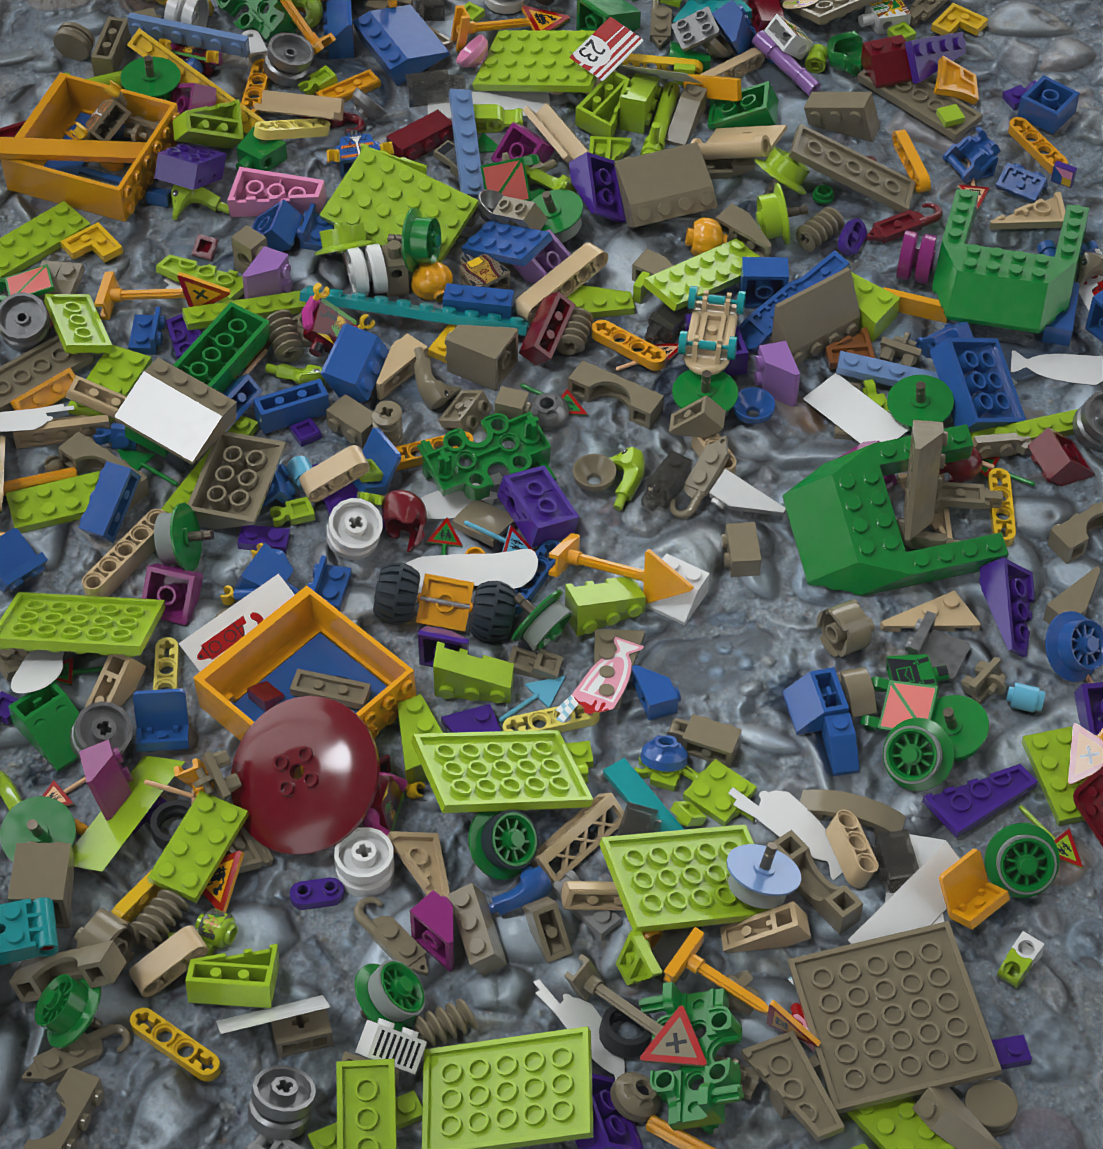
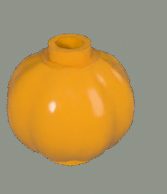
(704, 236)
(430, 280)

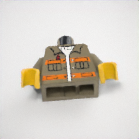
(106, 118)

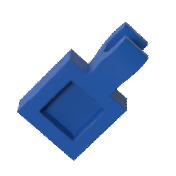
(116, 436)

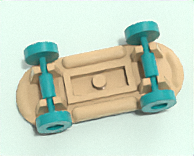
(711, 332)

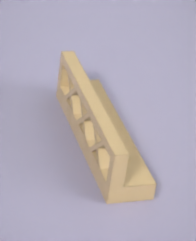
(301, 105)
(556, 132)
(60, 430)
(572, 829)

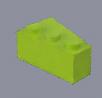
(639, 103)
(601, 108)
(211, 125)
(876, 306)
(603, 603)
(471, 677)
(414, 718)
(234, 979)

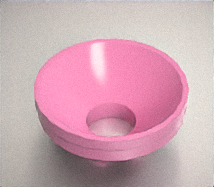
(473, 53)

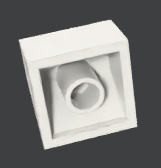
(683, 605)

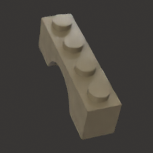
(592, 382)
(88, 456)
(1071, 537)
(834, 903)
(95, 963)
(78, 1095)

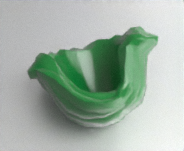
(845, 52)

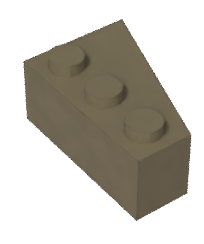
(844, 113)

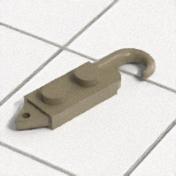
(660, 24)
(703, 476)
(392, 937)
(84, 1051)

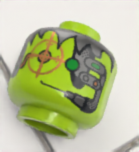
(217, 928)

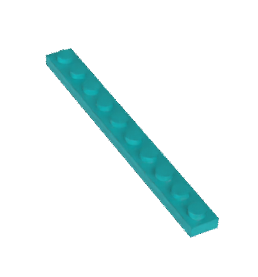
(423, 311)

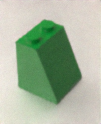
(594, 13)

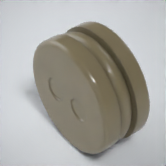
(74, 41)
(992, 1105)

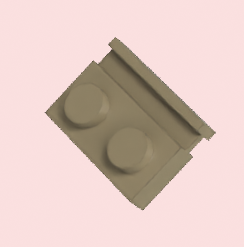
(254, 852)

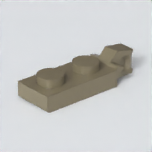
(924, 9)
(1001, 445)
(968, 496)

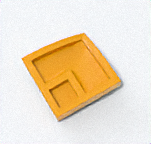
(956, 81)

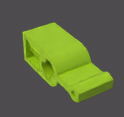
(493, 117)

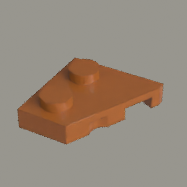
(857, 345)

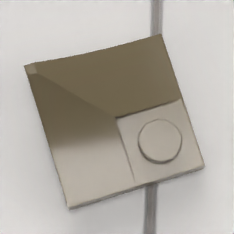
(65, 277)

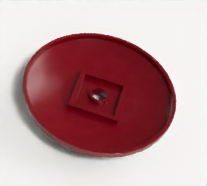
(336, 782)

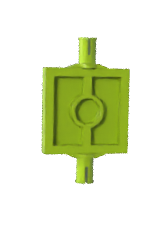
(711, 790)

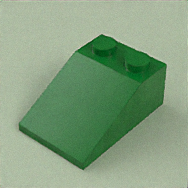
(756, 108)

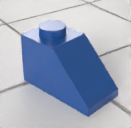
(655, 692)
(840, 744)

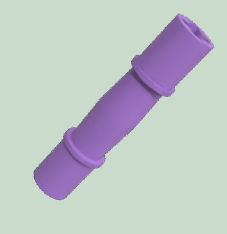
(786, 63)

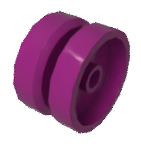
(918, 257)

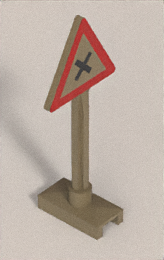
(673, 1042)

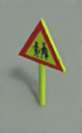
(1065, 842)

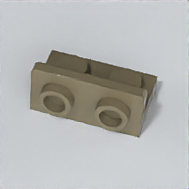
(466, 411)

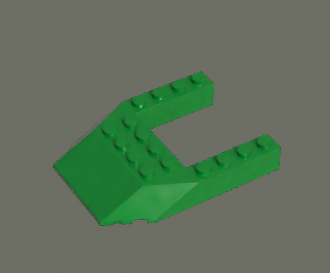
(1005, 285)
(851, 532)

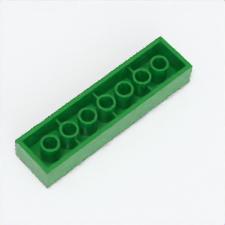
(219, 355)

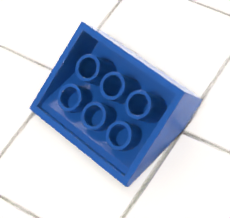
(399, 41)
(978, 381)

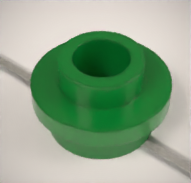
(823, 194)

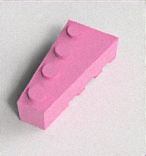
(259, 190)

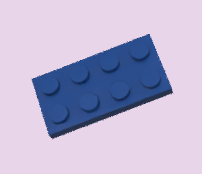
(507, 243)

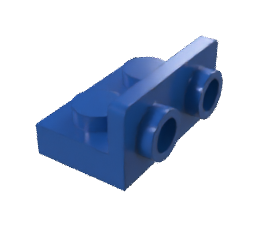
(1021, 182)
(309, 231)
(147, 333)
(330, 582)

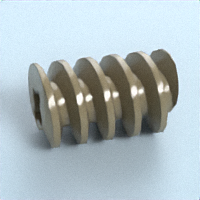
(819, 228)
(575, 332)
(284, 336)
(389, 419)
(157, 916)
(444, 1022)

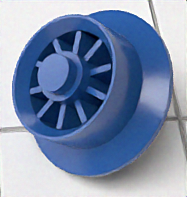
(1074, 646)

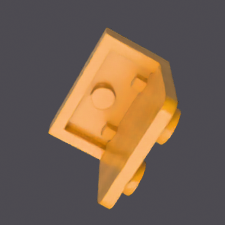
(968, 892)

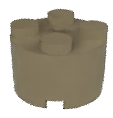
(844, 628)
(107, 927)

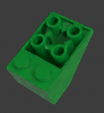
(46, 722)

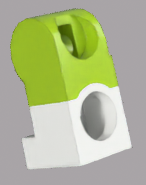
(1020, 959)

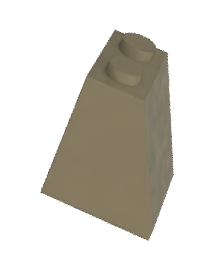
(482, 353)
(44, 872)

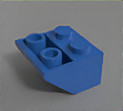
(814, 697)

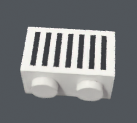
(383, 1042)

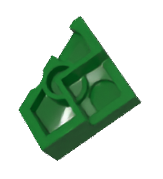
(676, 51)

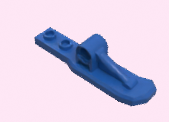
(758, 325)

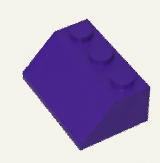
(609, 1126)

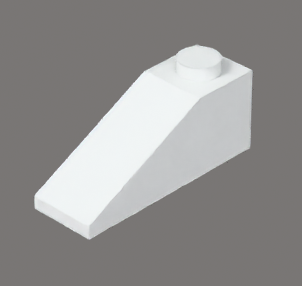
(741, 496)

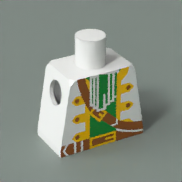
(884, 15)
(796, 44)

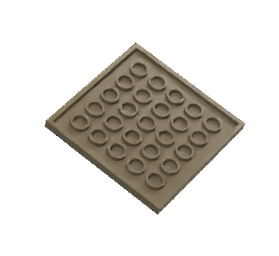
(893, 1017)

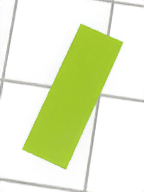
(105, 837)

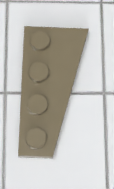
(606, 648)
(794, 1081)

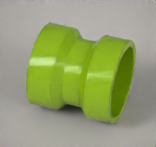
(816, 58)

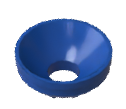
(754, 400)
(664, 754)

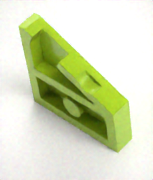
(609, 147)
(636, 960)

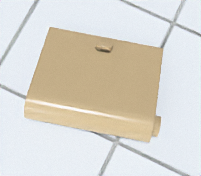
(741, 142)

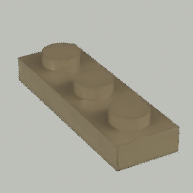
(345, 691)

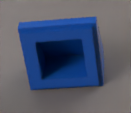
(159, 197)

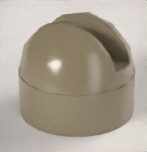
(53, 463)

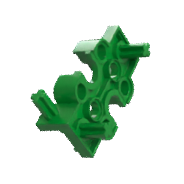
(268, 24)
(443, 464)
(721, 1079)

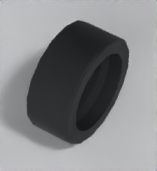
(162, 813)
(618, 1045)

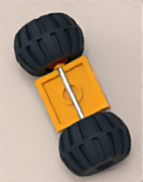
(444, 602)

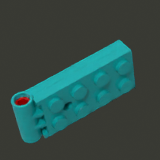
(27, 930)

